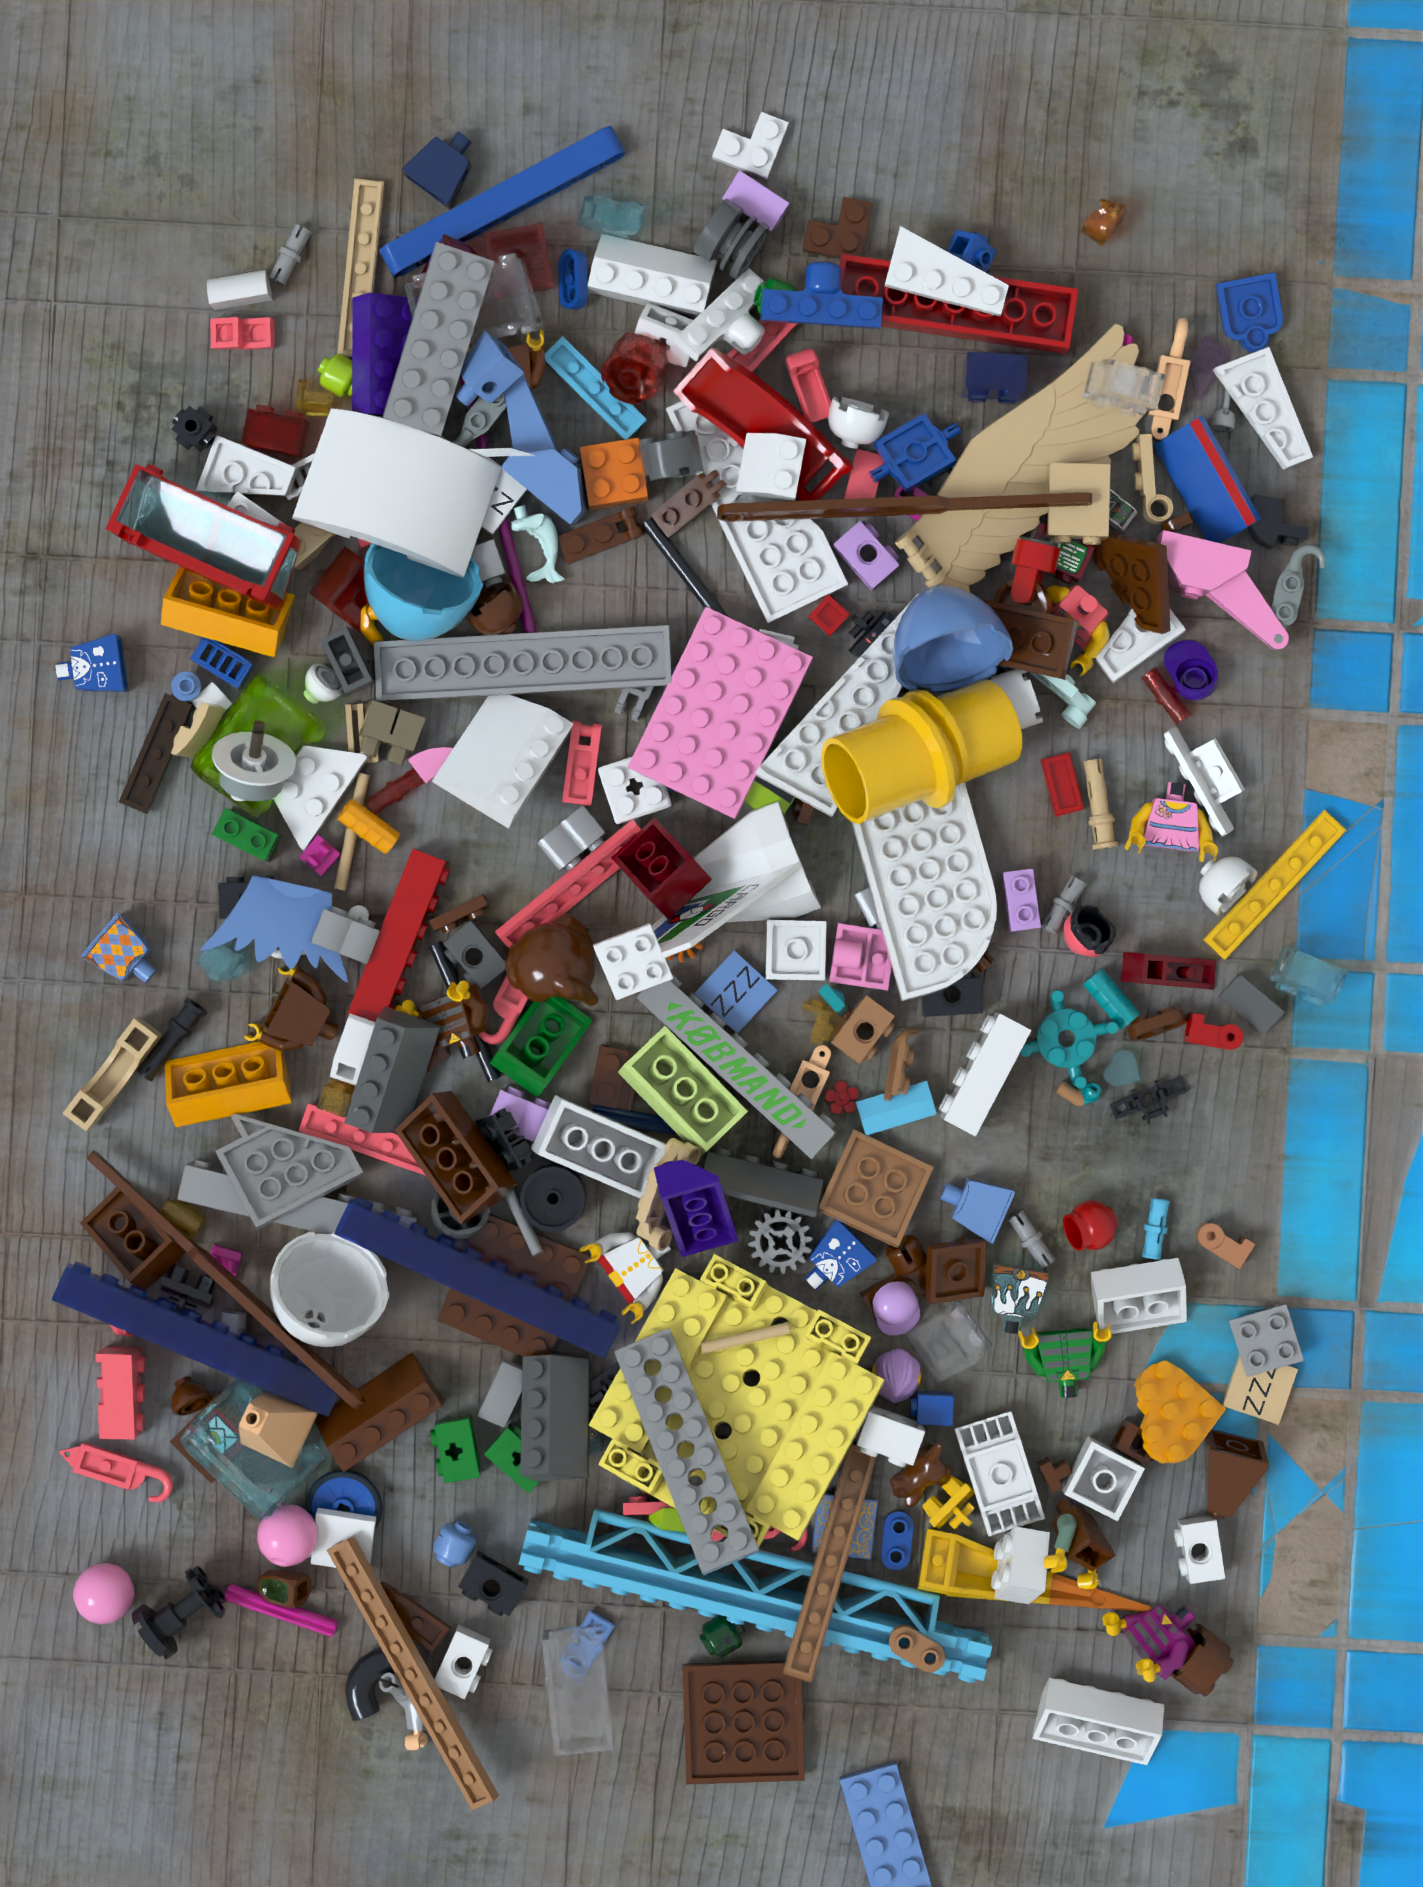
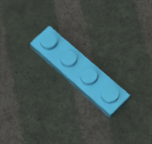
(589, 386)

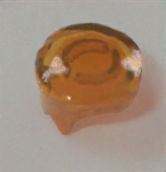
(1104, 222)

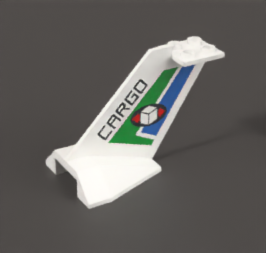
(752, 880)

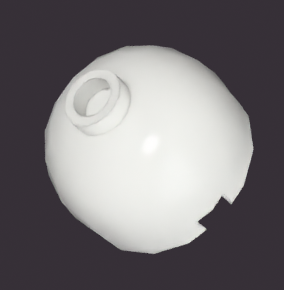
(855, 422)
(1224, 882)

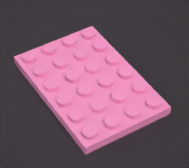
(720, 712)

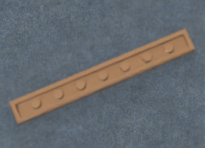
(829, 1565)

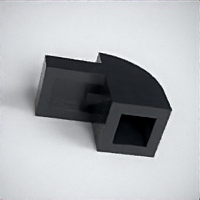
(1269, 528)

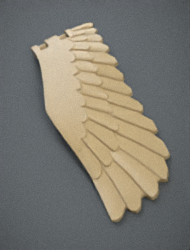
(1014, 460)

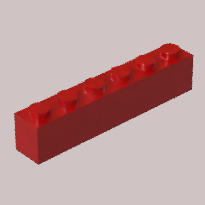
(399, 934)

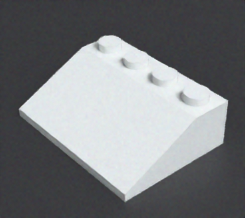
(503, 756)

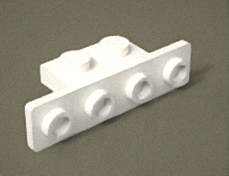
(1209, 774)

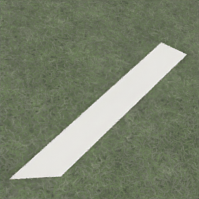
(499, 452)

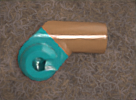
(1078, 1096)

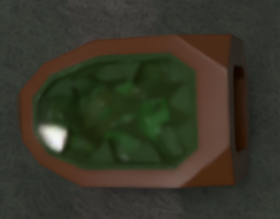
(284, 1587)

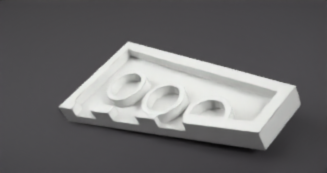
(939, 275)
(1263, 399)

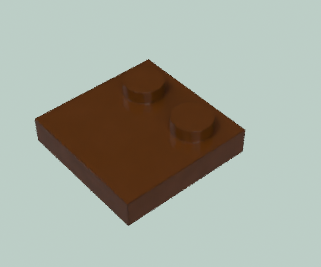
(955, 1270)

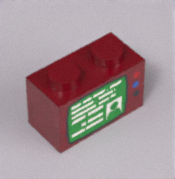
(1072, 557)

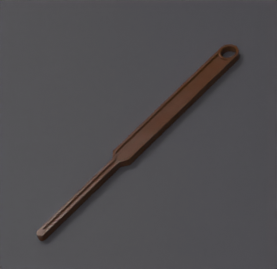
(890, 506)
(233, 1286)

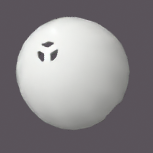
(329, 1280)

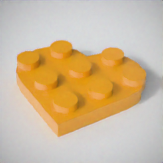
(1175, 1412)

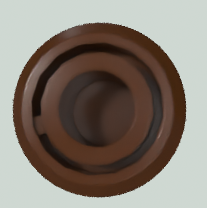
(189, 1397)

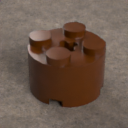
(1204, 1662)

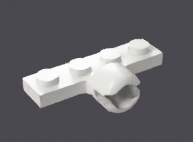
(725, 320)

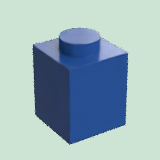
(932, 1408)

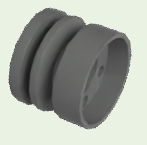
(731, 239)

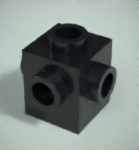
(199, 438)

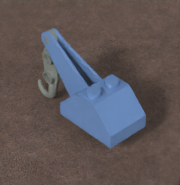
(549, 474)

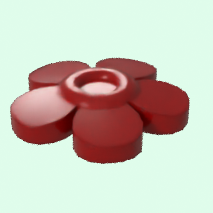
(841, 1098)

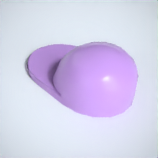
(896, 1308)

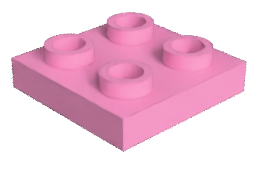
(860, 957)

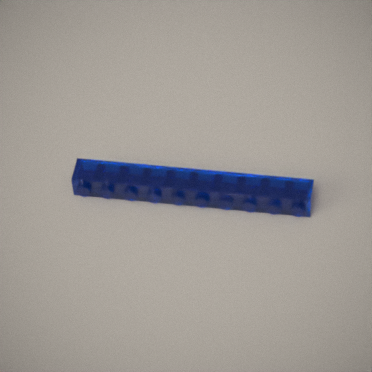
(478, 1278)
(192, 1336)

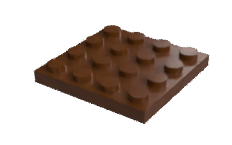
(556, 1266)
(742, 1723)

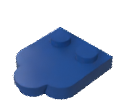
(1250, 310)

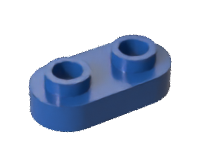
(572, 279)
(897, 1540)

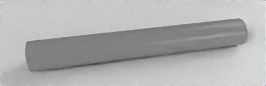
(525, 1226)

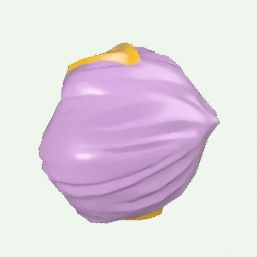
(900, 1374)

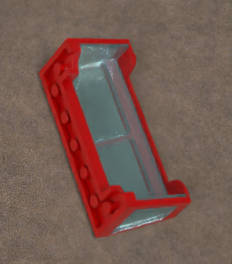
(205, 536)

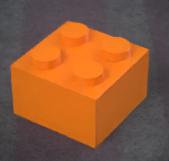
(613, 474)

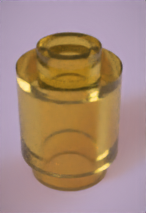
(184, 1216)

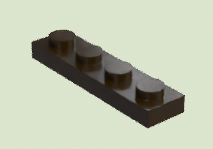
(155, 754)

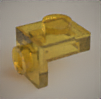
(822, 1028)

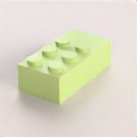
(682, 1090)

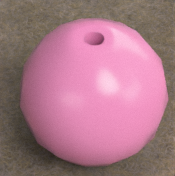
(287, 1535)
(103, 1593)

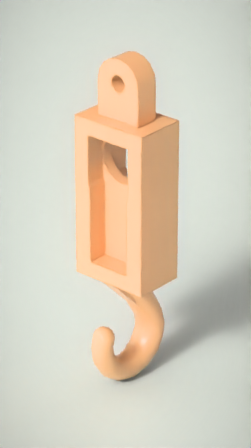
(1174, 383)
(818, 1065)

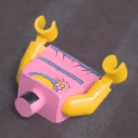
(1172, 825)

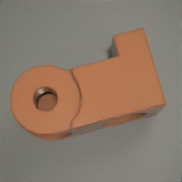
(1214, 1240)

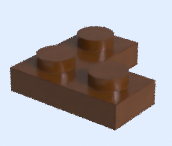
(841, 239)

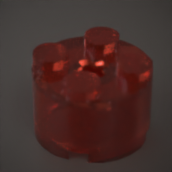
(635, 368)

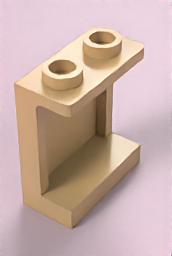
(1079, 522)

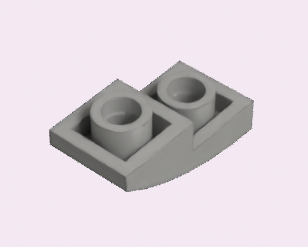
(502, 1394)

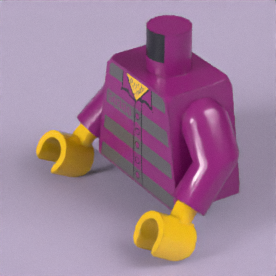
(1156, 1637)

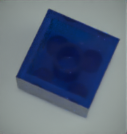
(994, 377)

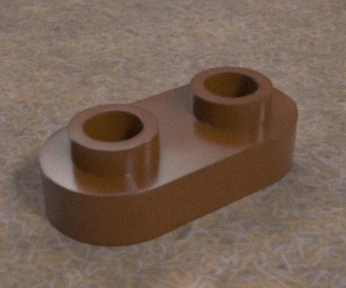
(1167, 1020)

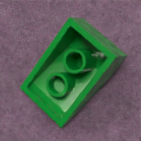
(541, 1043)

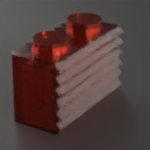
(274, 431)

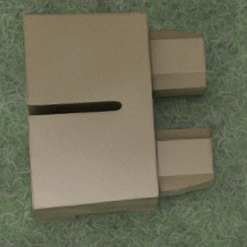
(377, 730)

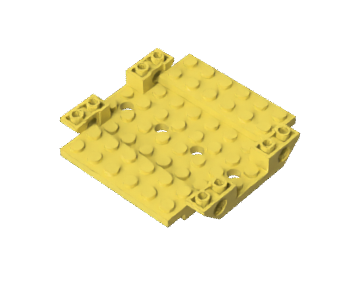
(784, 1430)

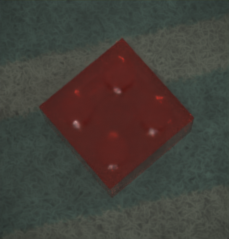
(527, 243)

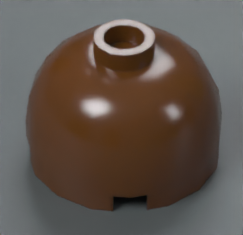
(496, 610)

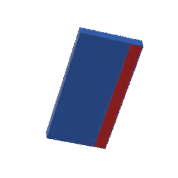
(1206, 481)

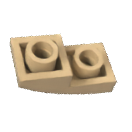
(192, 739)

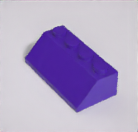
(694, 1207)

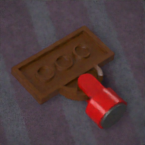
(1024, 606)

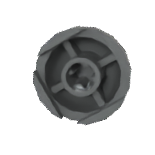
(450, 1227)

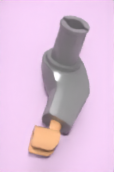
(414, 1740)

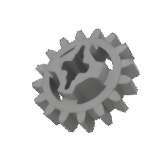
(771, 1251)

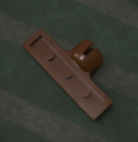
(908, 1268)

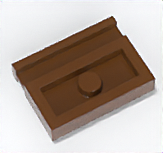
(608, 1085)

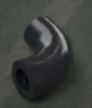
(362, 1682)

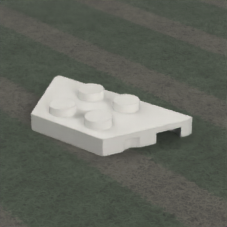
(316, 789)

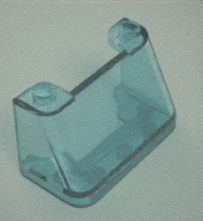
(248, 1475)

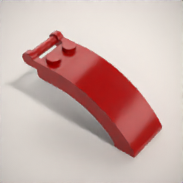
(746, 404)

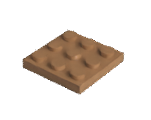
(875, 1188)

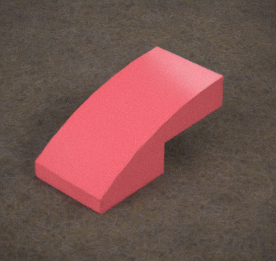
(242, 334)
(860, 483)

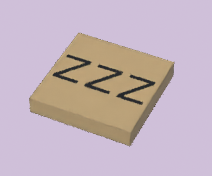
(1260, 1394)

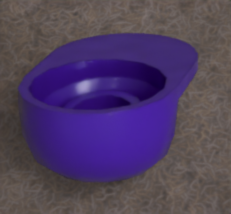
(1191, 669)

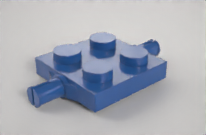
(915, 452)

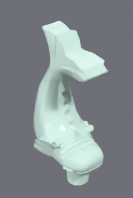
(544, 529)

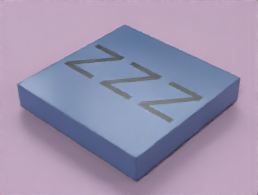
(735, 991)

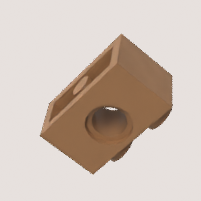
(847, 1038)

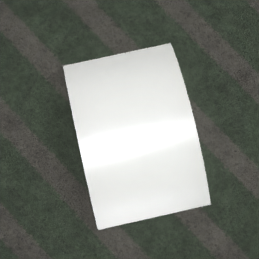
(398, 489)

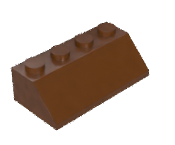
(455, 1156)
(391, 1406)

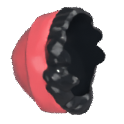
(1088, 931)

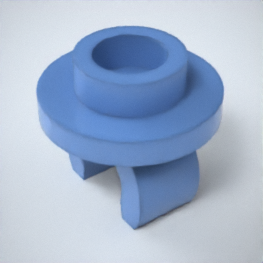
(186, 686)

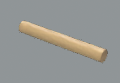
(745, 1338)

